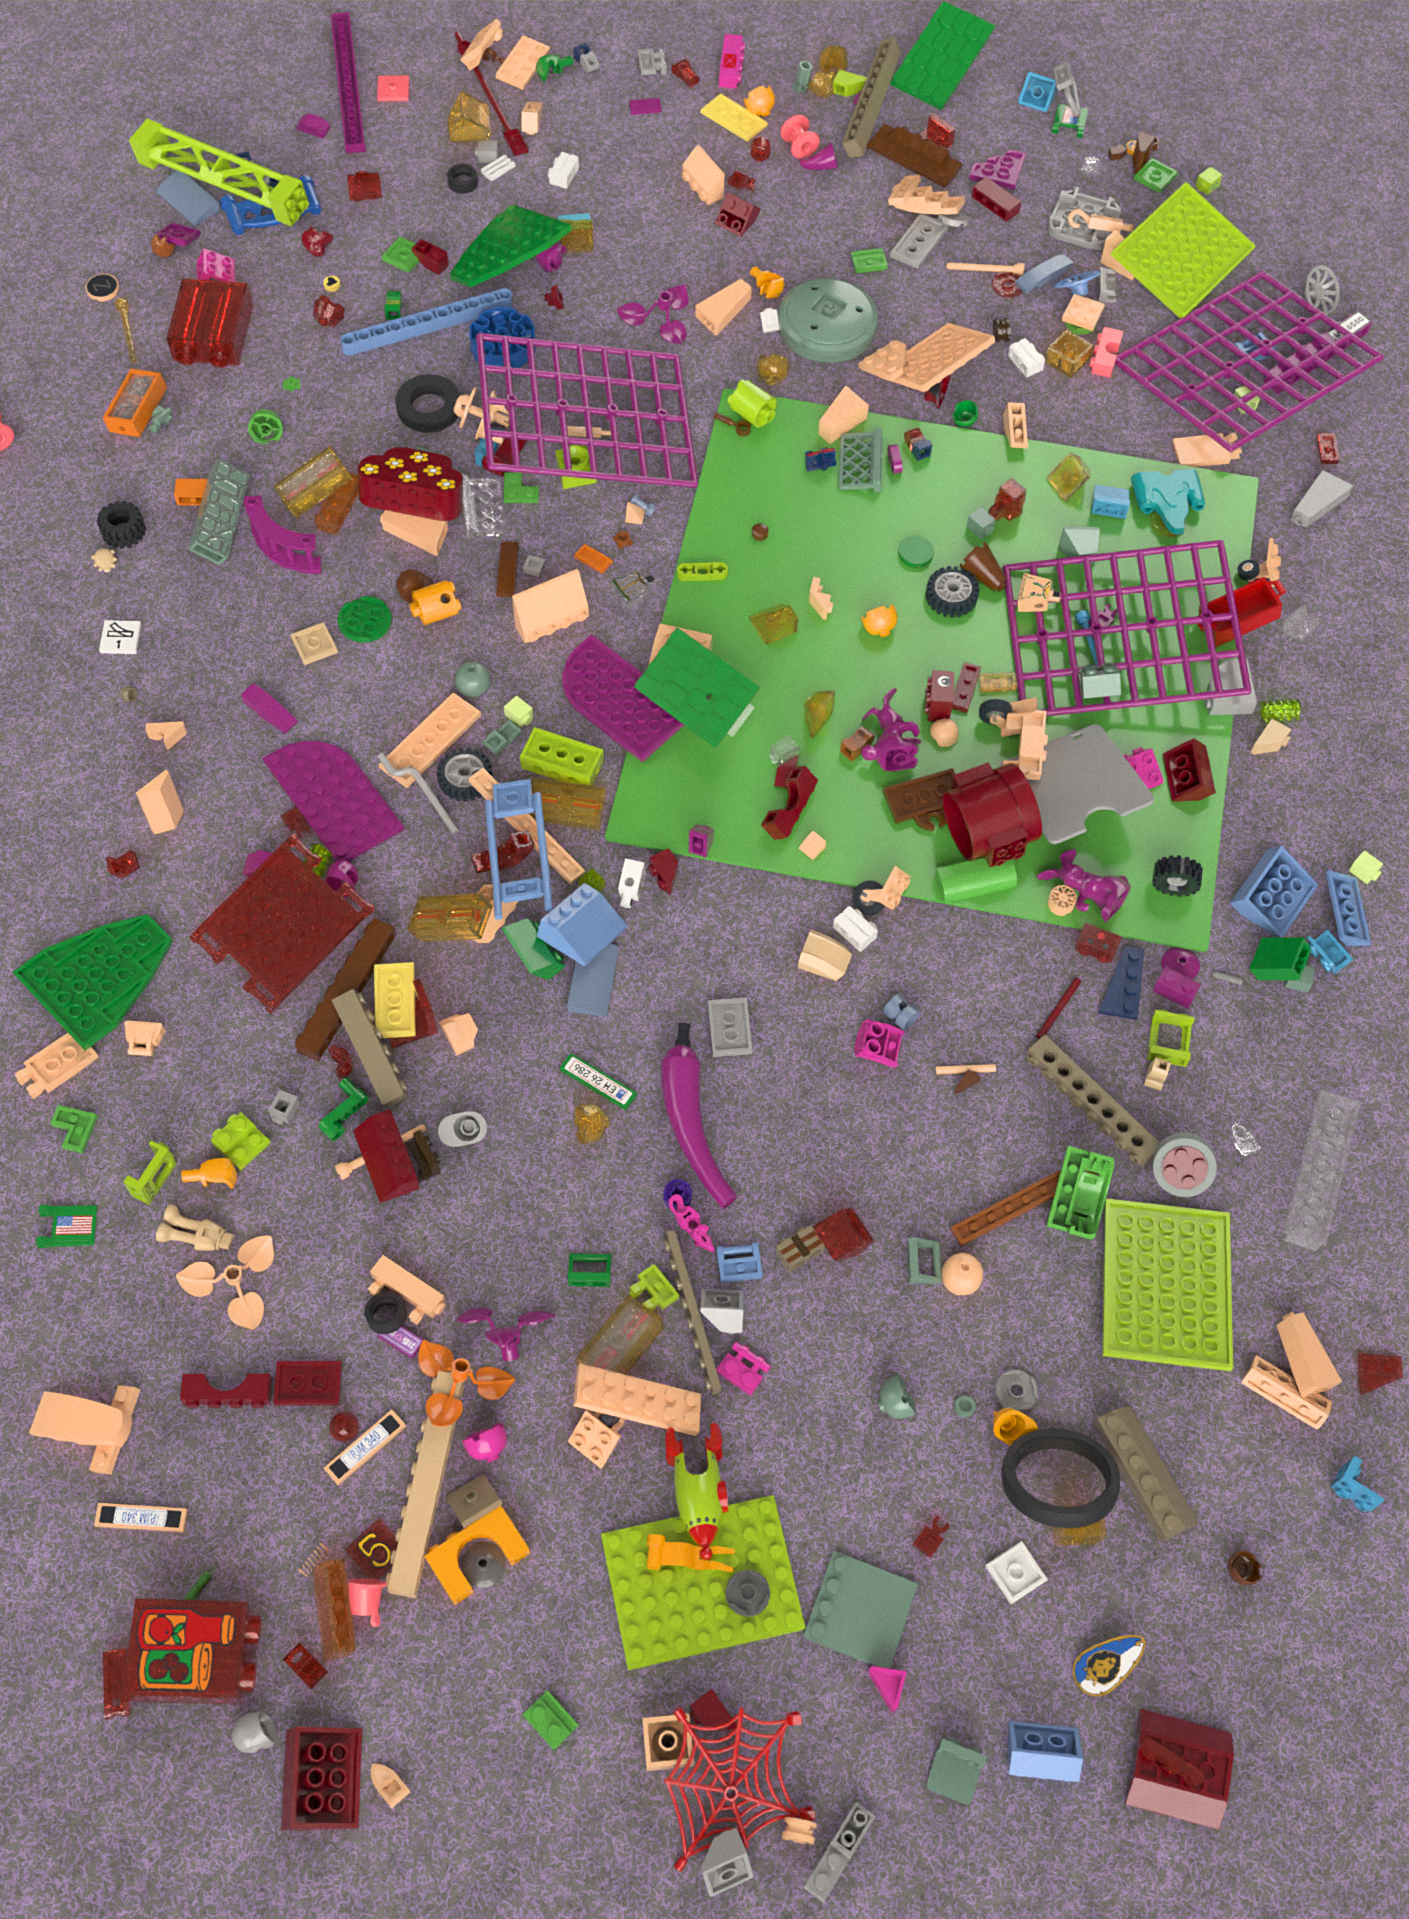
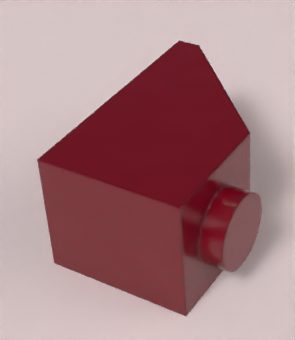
(710, 1712)

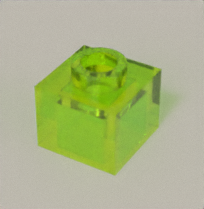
(599, 882)

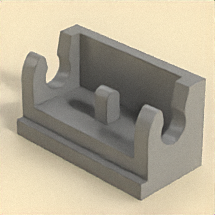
(1106, 286)

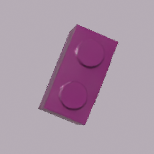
(1176, 987)

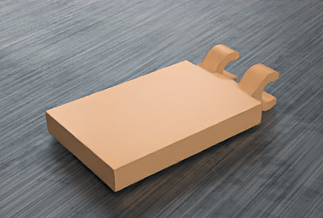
(1204, 451)
(55, 1065)

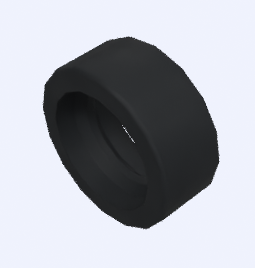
(466, 186)
(390, 1325)

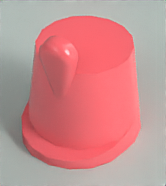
(365, 1598)

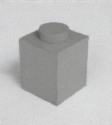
(487, 151)

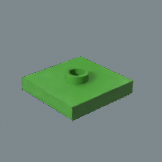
(1155, 175)
(401, 255)

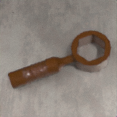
(490, 51)
(729, 421)

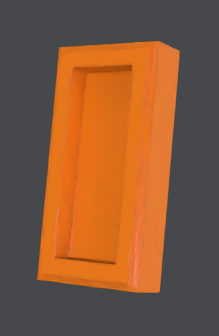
(593, 558)

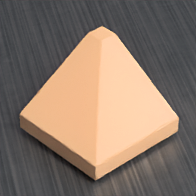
(634, 514)

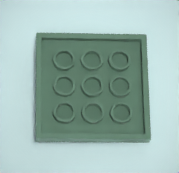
(860, 1610)

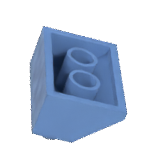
(1044, 1751)

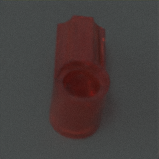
(683, 70)

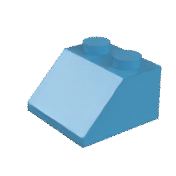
(1038, 92)

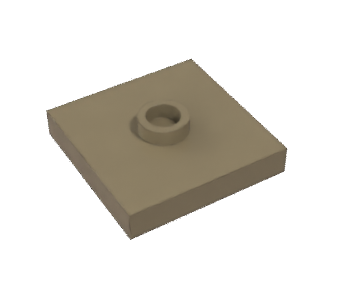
(473, 1500)

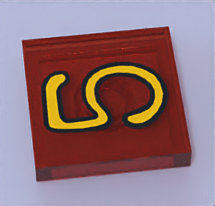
(374, 1550)

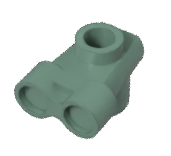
(161, 417)

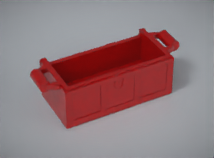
(1255, 606)

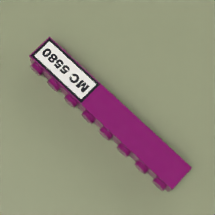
(1356, 323)

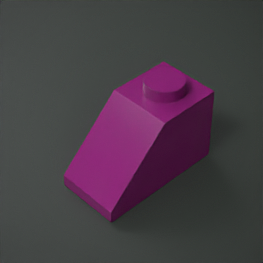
(700, 840)

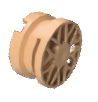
(1061, 901)
(799, 1830)

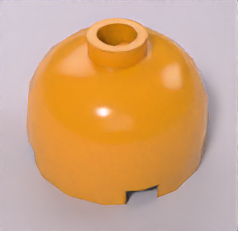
(760, 101)
(880, 621)

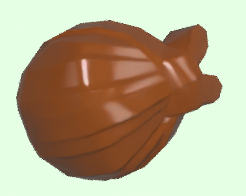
(161, 247)

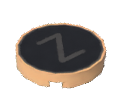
(102, 287)

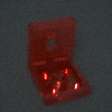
(424, 1018)

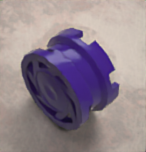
(678, 1187)

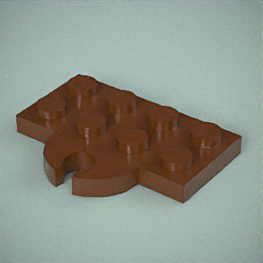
(920, 799)

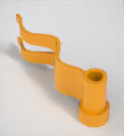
(682, 1555)

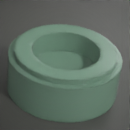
(964, 1406)

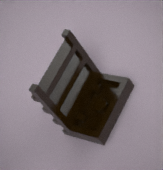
(423, 1156)

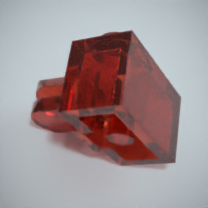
(364, 186)
(1008, 501)

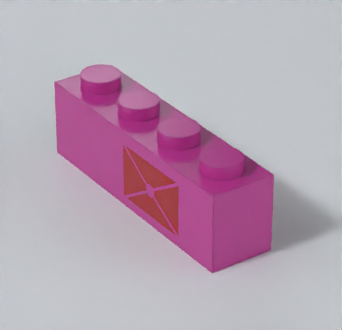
(730, 65)

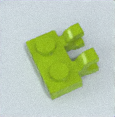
(657, 1286)

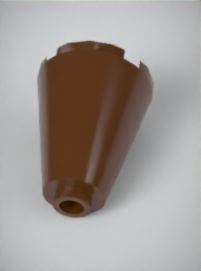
(985, 568)

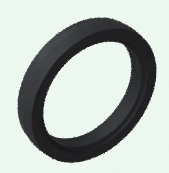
(1058, 1515)

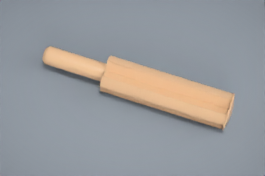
(579, 431)

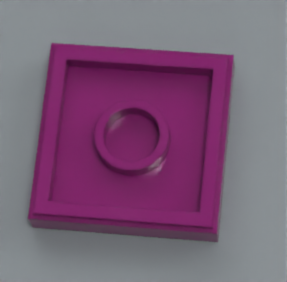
(178, 234)

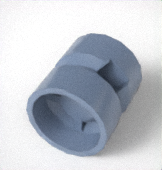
(903, 1014)

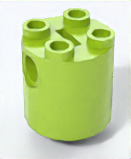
(753, 403)

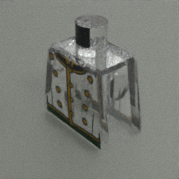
(632, 589)

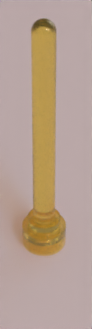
(122, 307)

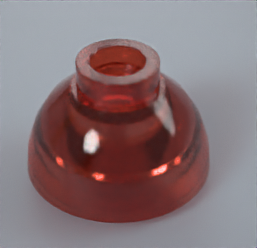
(343, 1426)

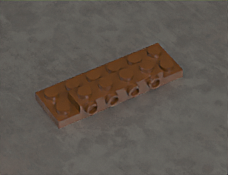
(915, 154)

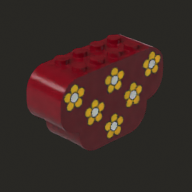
(411, 484)

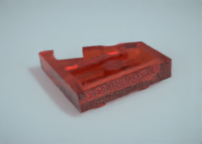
(1377, 1371)

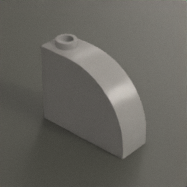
(1231, 679)

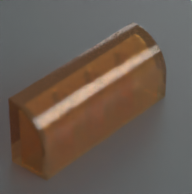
(333, 1610)

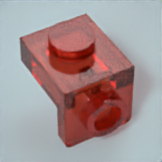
(123, 865)
(342, 1057)

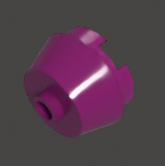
(552, 258)

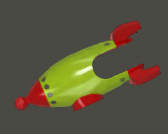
(701, 1496)

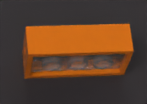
(135, 402)

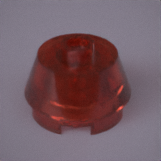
(327, 312)

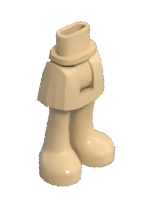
(208, 1234)

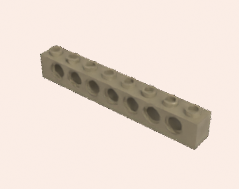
(1091, 1090)

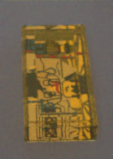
(997, 682)

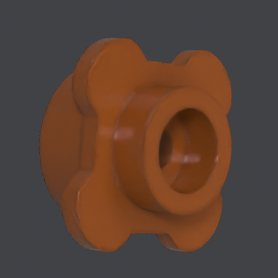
(622, 535)

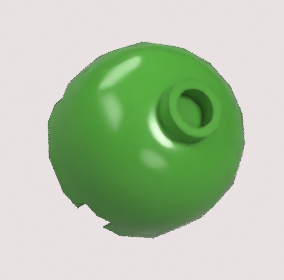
(263, 423)

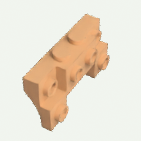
(1032, 740)

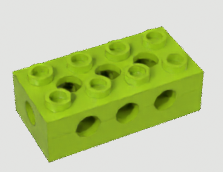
(561, 758)

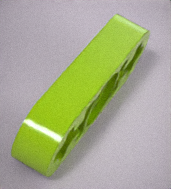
(714, 566)

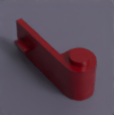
(503, 455)

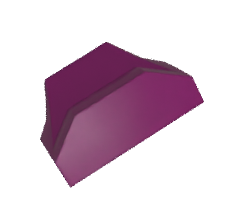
(313, 125)

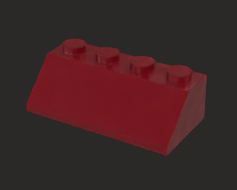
(386, 1156)

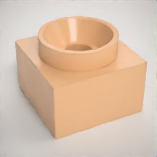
(656, 1754)

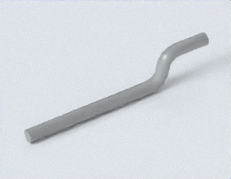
(424, 786)

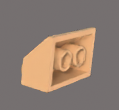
(703, 176)
(493, 924)

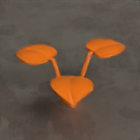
(444, 1409)

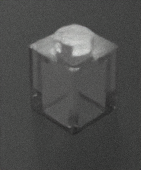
(783, 750)

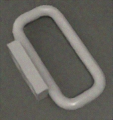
(1065, 80)

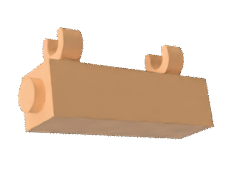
(408, 1287)

